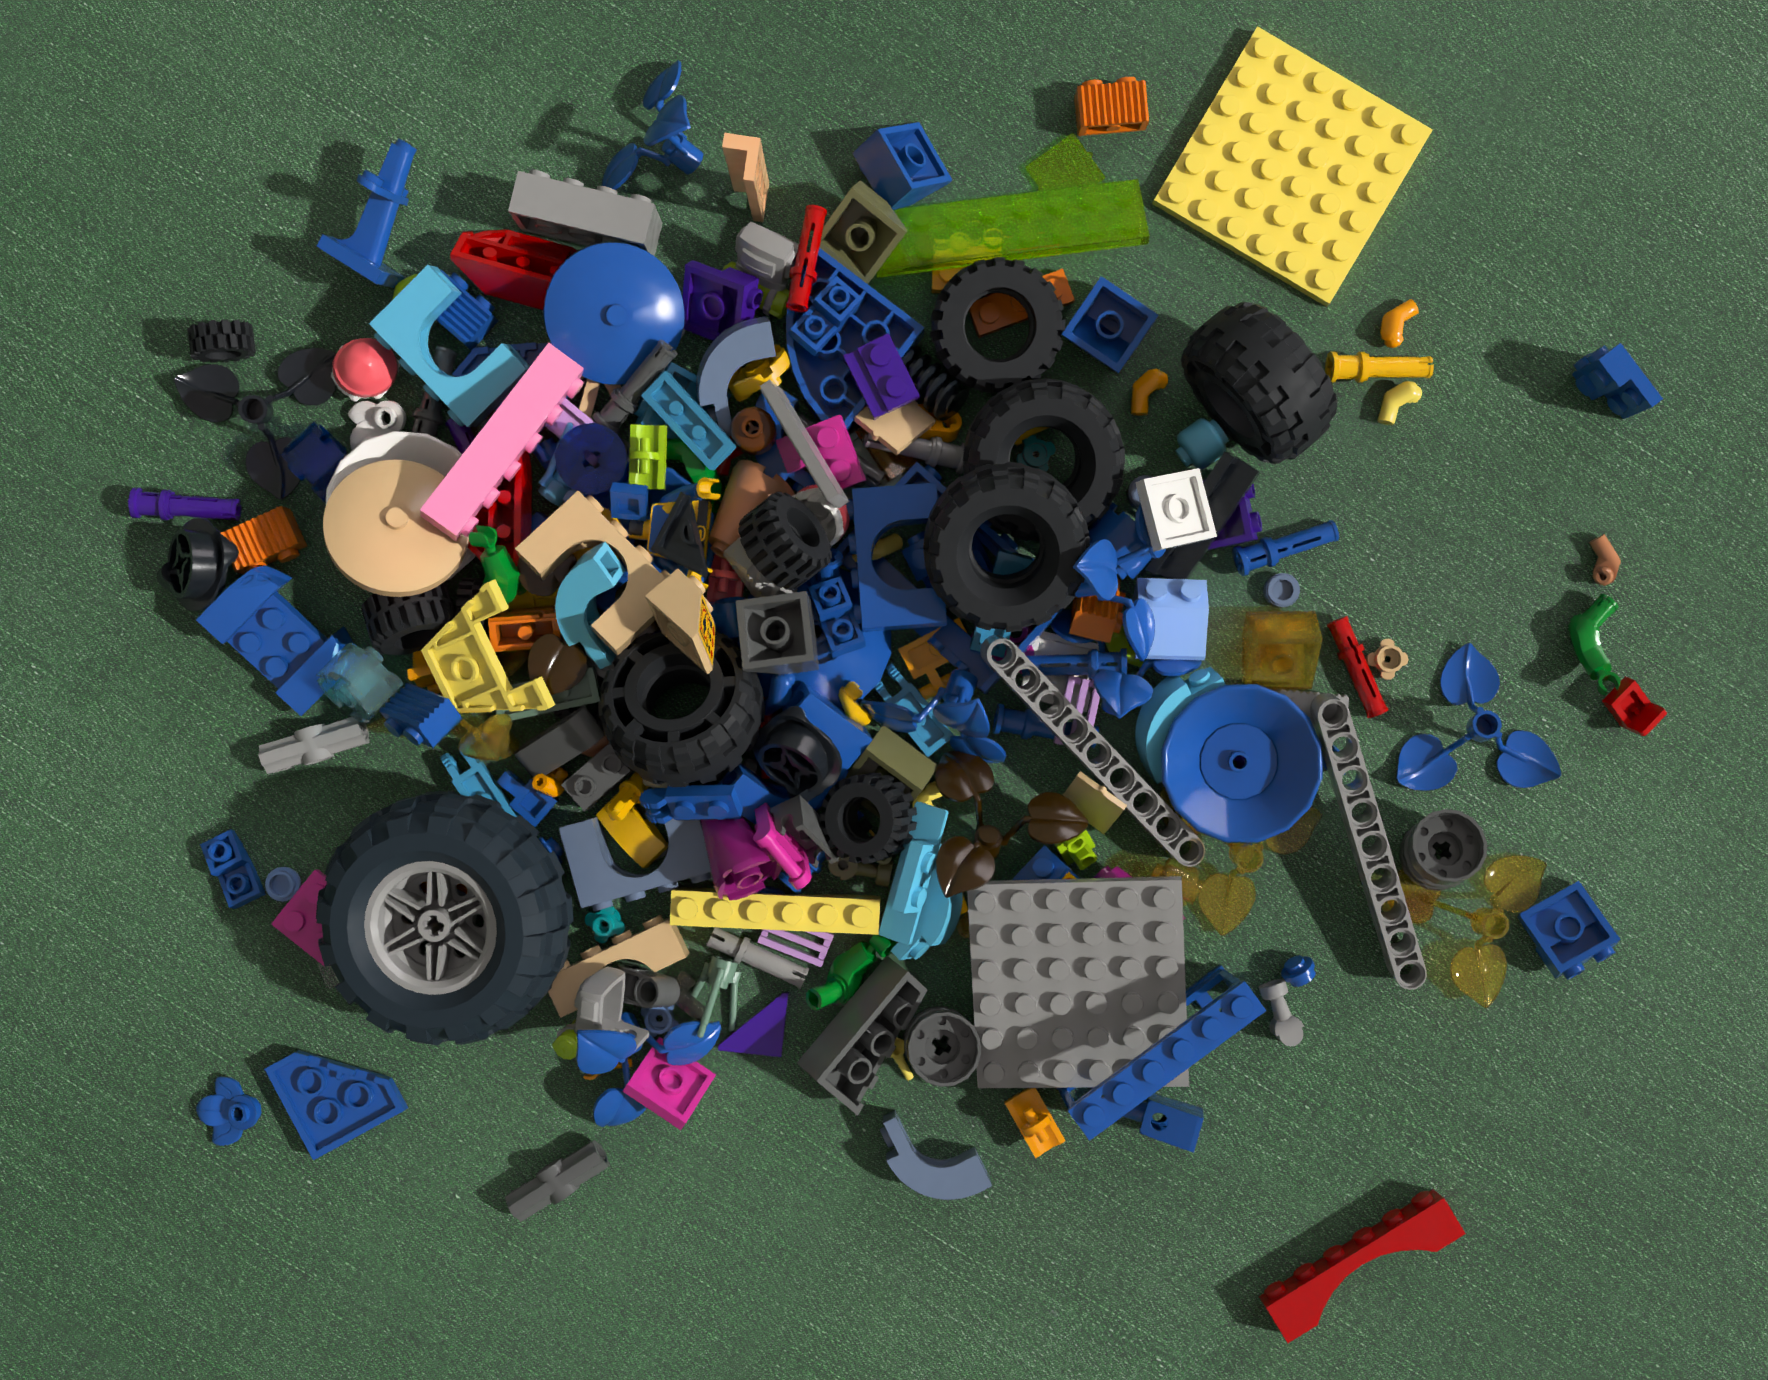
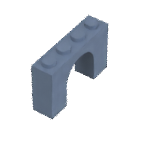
(601, 879)

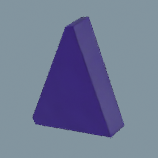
(761, 1033)

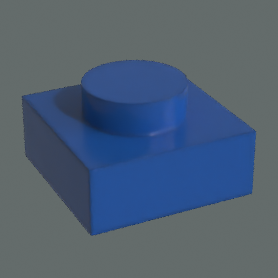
(629, 501)

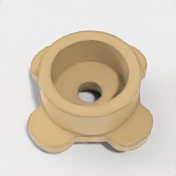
(1397, 659)

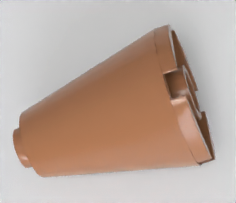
(744, 492)

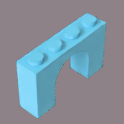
(406, 328)

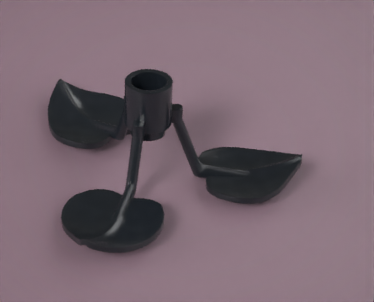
(212, 392)

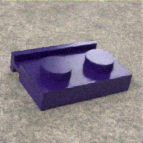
(881, 376)

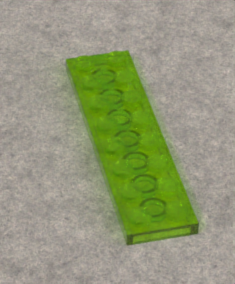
(1019, 227)

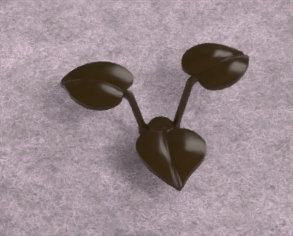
(549, 656)
(968, 865)

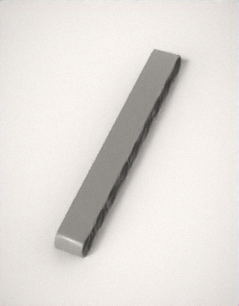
(1108, 758)
(1379, 854)

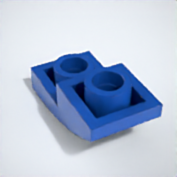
(825, 316)
(836, 616)
(234, 869)

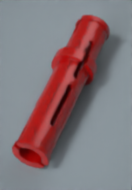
(798, 295)
(1357, 666)

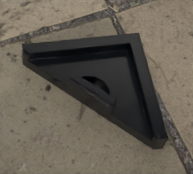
(680, 537)

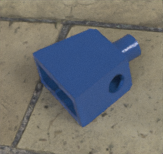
(1178, 1129)

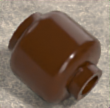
(753, 443)

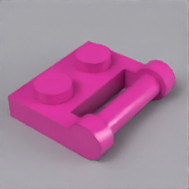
(783, 849)

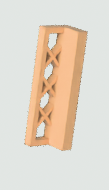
(747, 170)

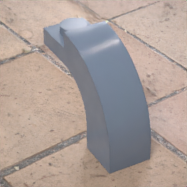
(726, 354)
(932, 1177)

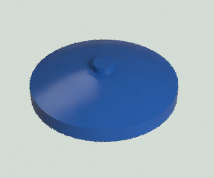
(612, 309)

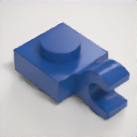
(527, 802)

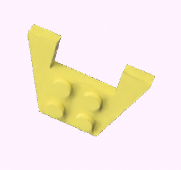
(469, 667)

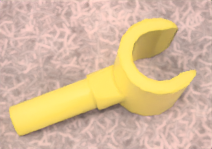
(898, 1057)

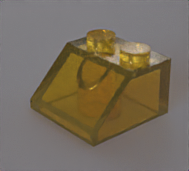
(1280, 649)

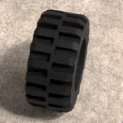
(1030, 291)

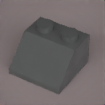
(777, 634)

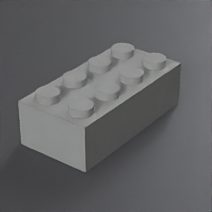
(583, 214)

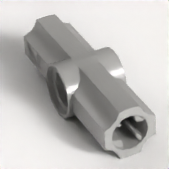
(313, 744)

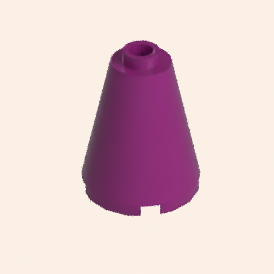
(735, 858)

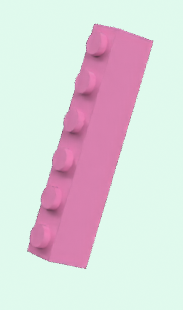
(502, 442)

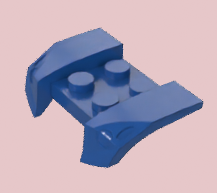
(273, 635)

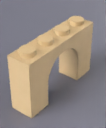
(580, 526)

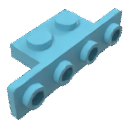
(913, 874)

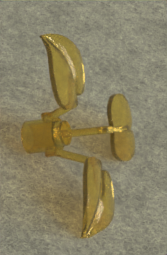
(493, 737)
(1230, 898)
(1482, 969)

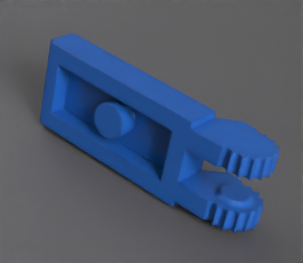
(691, 803)

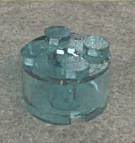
(358, 681)

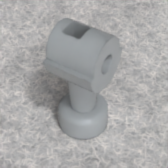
(1283, 1024)

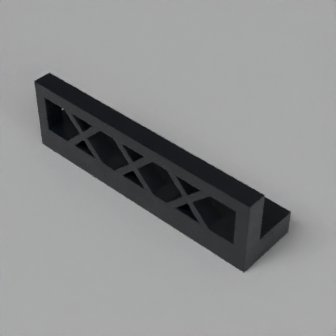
(1224, 491)

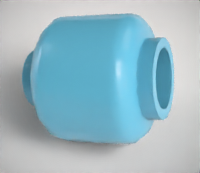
(1201, 443)

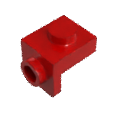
(1633, 708)

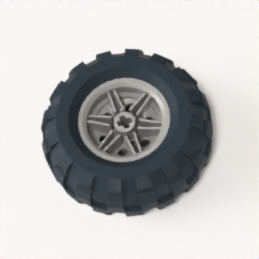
(432, 989)

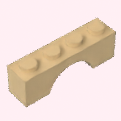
(654, 946)

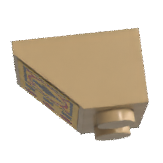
(685, 617)

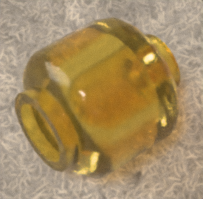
(1190, 878)

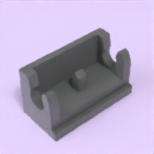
(805, 827)

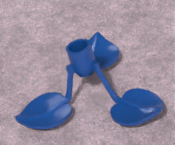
(668, 126)
(1100, 573)
(1473, 679)
(1121, 691)
(956, 712)
(602, 1050)

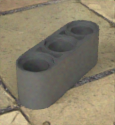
(560, 742)

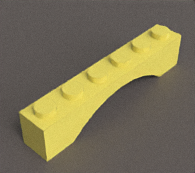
(776, 911)

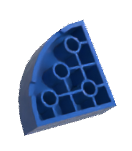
(826, 378)

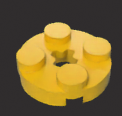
(757, 372)

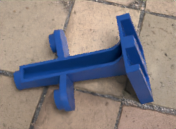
(368, 244)

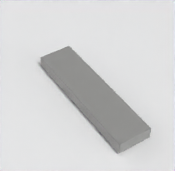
(804, 444)

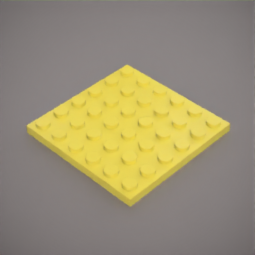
(1292, 166)

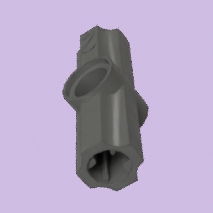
(557, 1180)

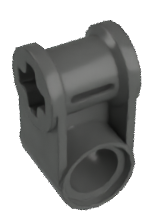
(648, 987)

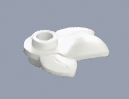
(371, 420)

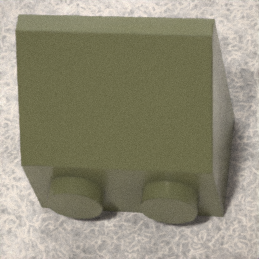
(862, 232)
(897, 758)

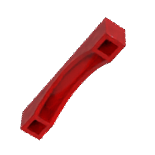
(1300, 1300)

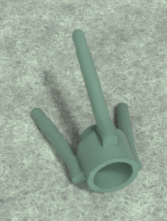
(720, 974)

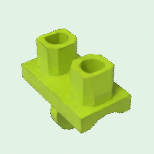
(648, 456)
(1078, 850)

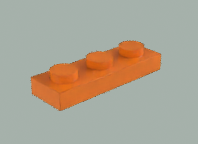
(1003, 311)

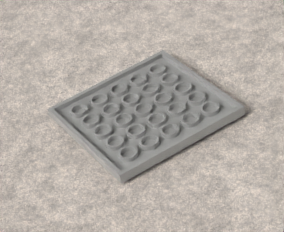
(1074, 977)

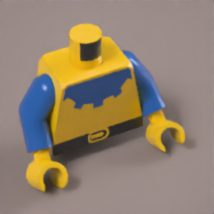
(651, 527)

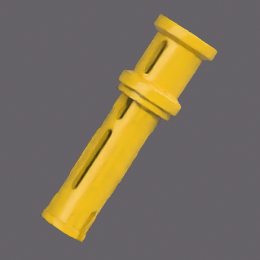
(1363, 367)

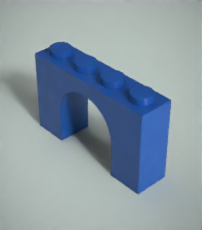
(875, 513)
(847, 736)

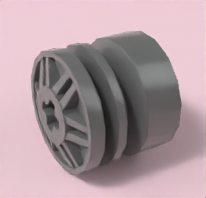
(1461, 846)
(945, 1065)

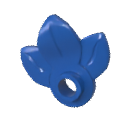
(224, 1111)

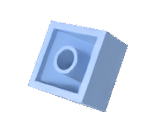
(1179, 616)

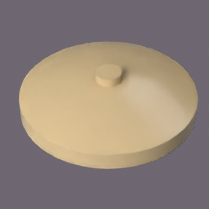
(378, 531)

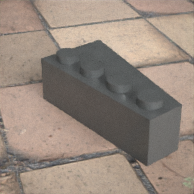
(864, 1034)

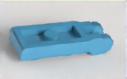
(930, 732)
(476, 781)

